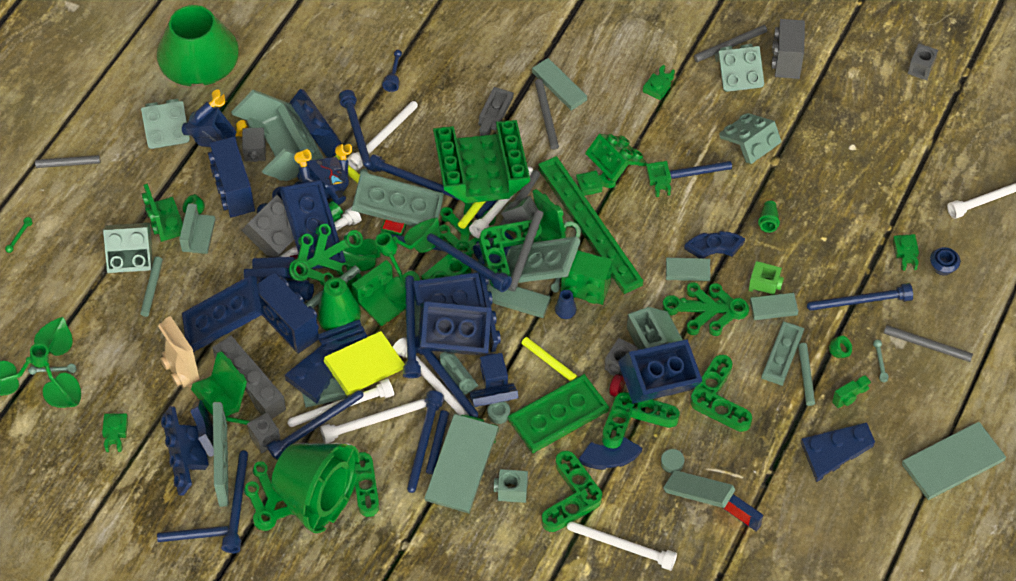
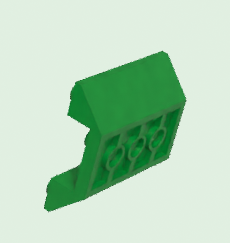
(482, 165)

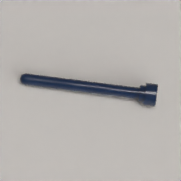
(348, 100)
(379, 165)
(499, 280)
(903, 293)
(411, 368)
(449, 382)
(433, 401)
(277, 447)
(231, 542)

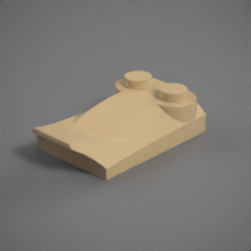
(178, 355)

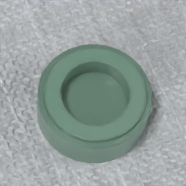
(498, 412)
(672, 460)

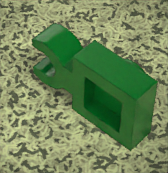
(659, 84)
(660, 176)
(592, 183)
(906, 248)
(847, 394)
(113, 429)

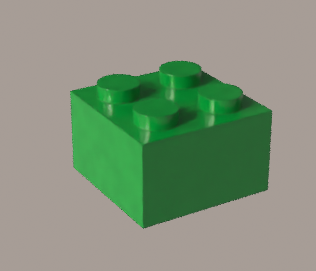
(589, 277)

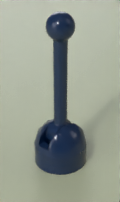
(391, 81)

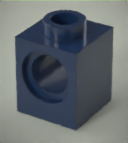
(493, 370)

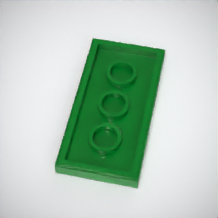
(558, 413)

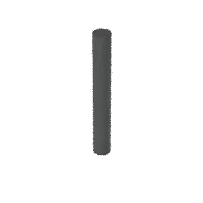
(68, 161)

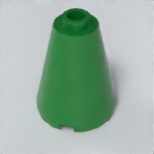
(337, 305)

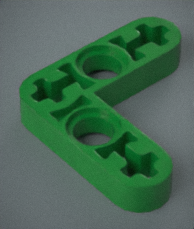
(500, 241)
(711, 395)
(628, 411)
(366, 473)
(579, 497)

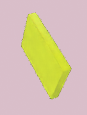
(364, 363)

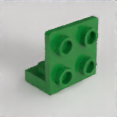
(614, 154)
(163, 216)
(552, 219)
(372, 297)
(223, 386)

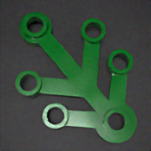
(463, 243)
(322, 256)
(708, 308)
(272, 497)

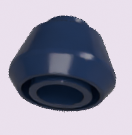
(945, 261)

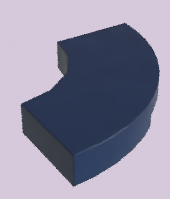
(712, 243)
(204, 426)
(602, 457)

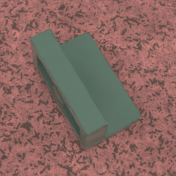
(196, 231)

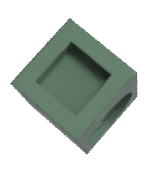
(514, 477)

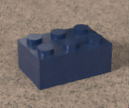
(231, 177)
(288, 313)
(454, 328)
(660, 371)

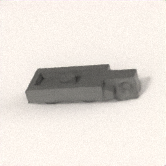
(494, 110)

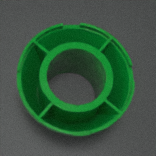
(196, 47)
(316, 481)

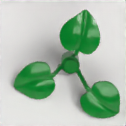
(365, 255)
(54, 339)

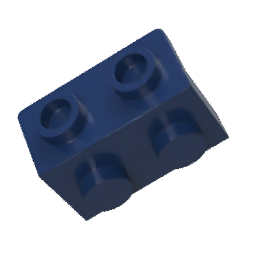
(266, 266)

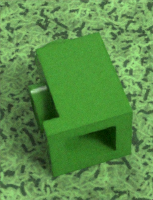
(766, 278)

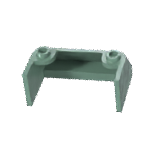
(282, 130)

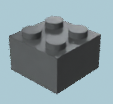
(788, 48)
(270, 228)

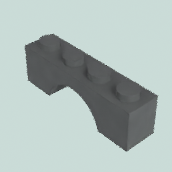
(260, 389)

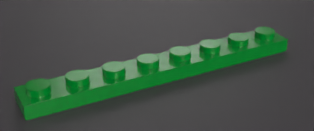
(590, 223)

